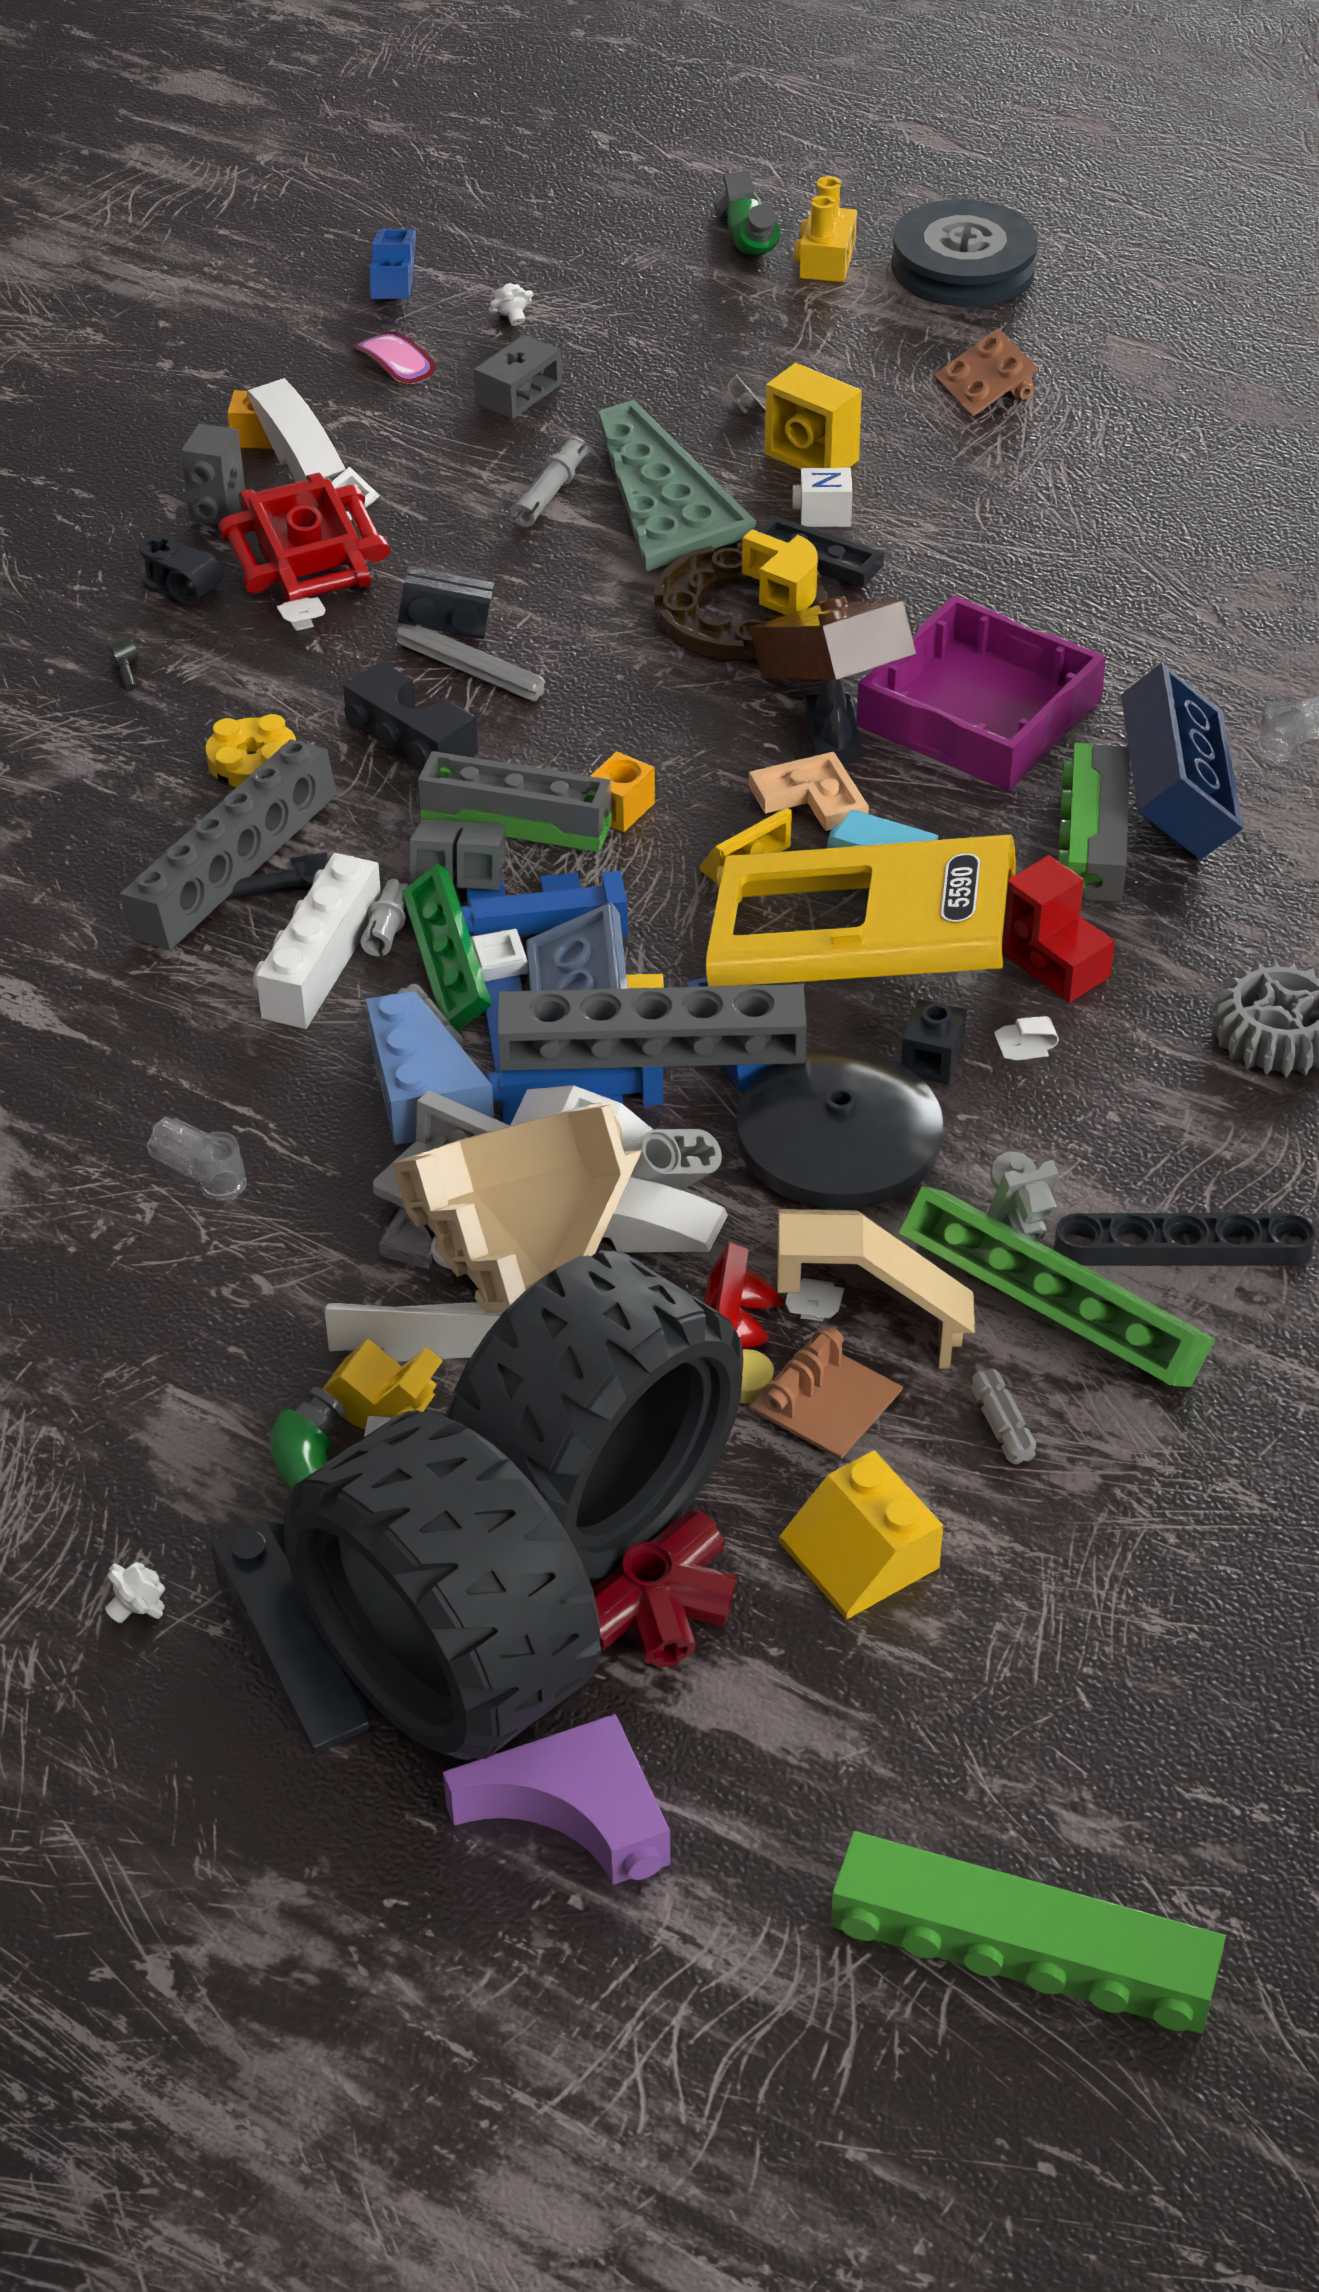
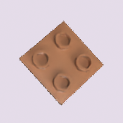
(988, 373)
(826, 1395)

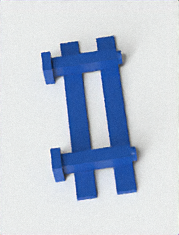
(533, 914)

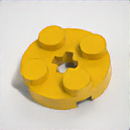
(234, 738)

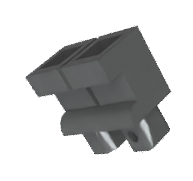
(470, 846)

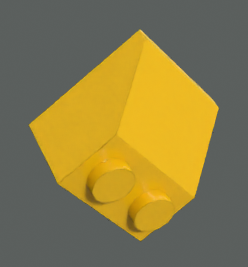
(863, 1535)

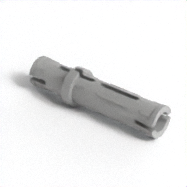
(556, 472)

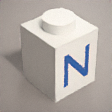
(824, 497)

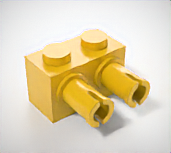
(826, 236)

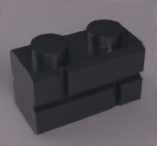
(445, 602)

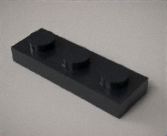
(836, 556)

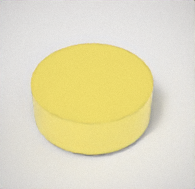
(756, 1375)

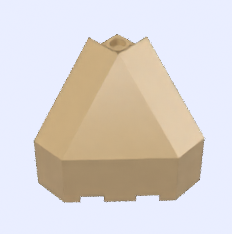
(519, 1197)
(856, 1239)

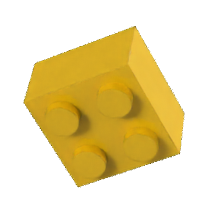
(812, 419)

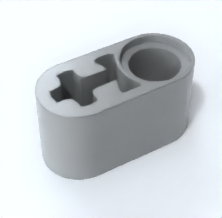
(675, 1156)

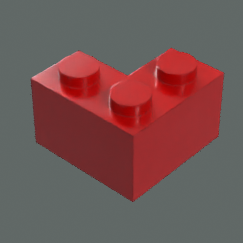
(1048, 934)

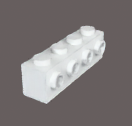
(317, 941)

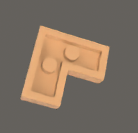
(811, 780)

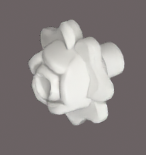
(511, 302)
(135, 1591)

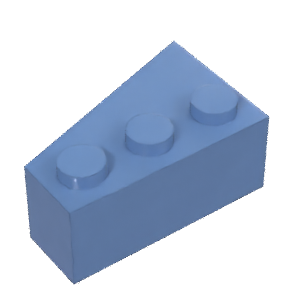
(417, 1056)

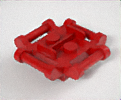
(304, 532)

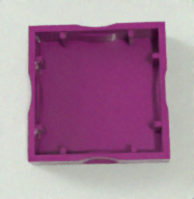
(981, 692)

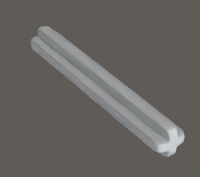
(471, 661)

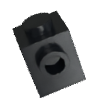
(934, 1041)

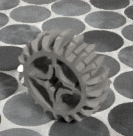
(1270, 1018)

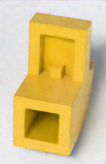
(784, 570)
(377, 1385)

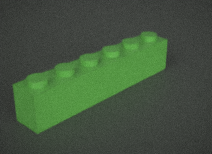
(1057, 1287)
(1027, 1932)

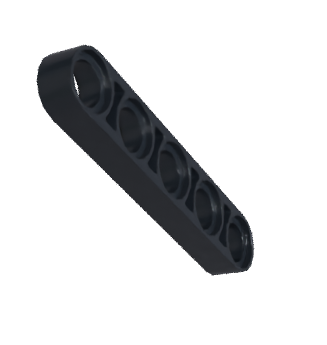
(1205, 1227)

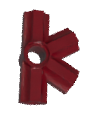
(678, 1590)

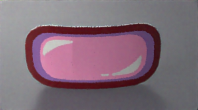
(398, 356)

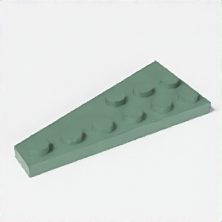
(665, 491)

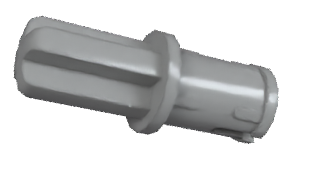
(384, 919)

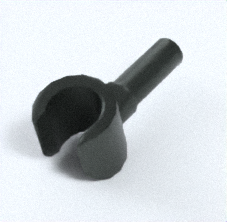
(122, 655)

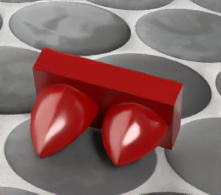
(735, 1286)

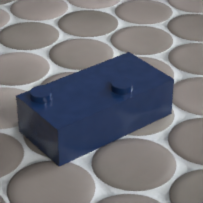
(1181, 762)

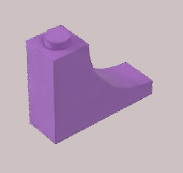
(576, 1784)

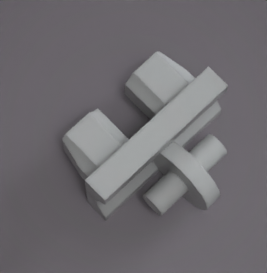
(1023, 1193)

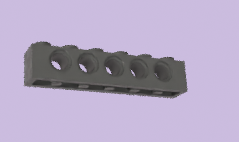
(228, 844)
(652, 1027)

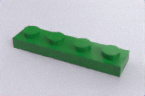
(446, 947)

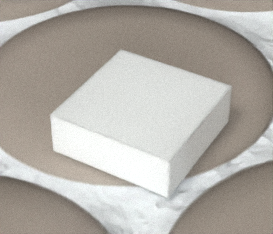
(500, 955)

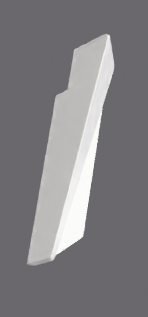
(405, 1330)

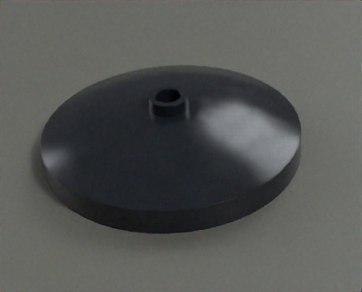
(840, 1129)

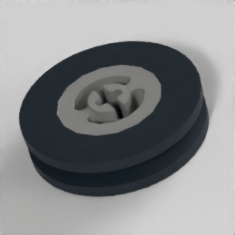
(964, 252)

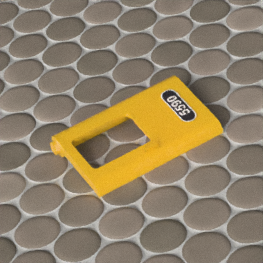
(926, 912)

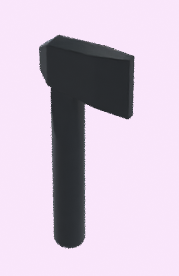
(303, 875)

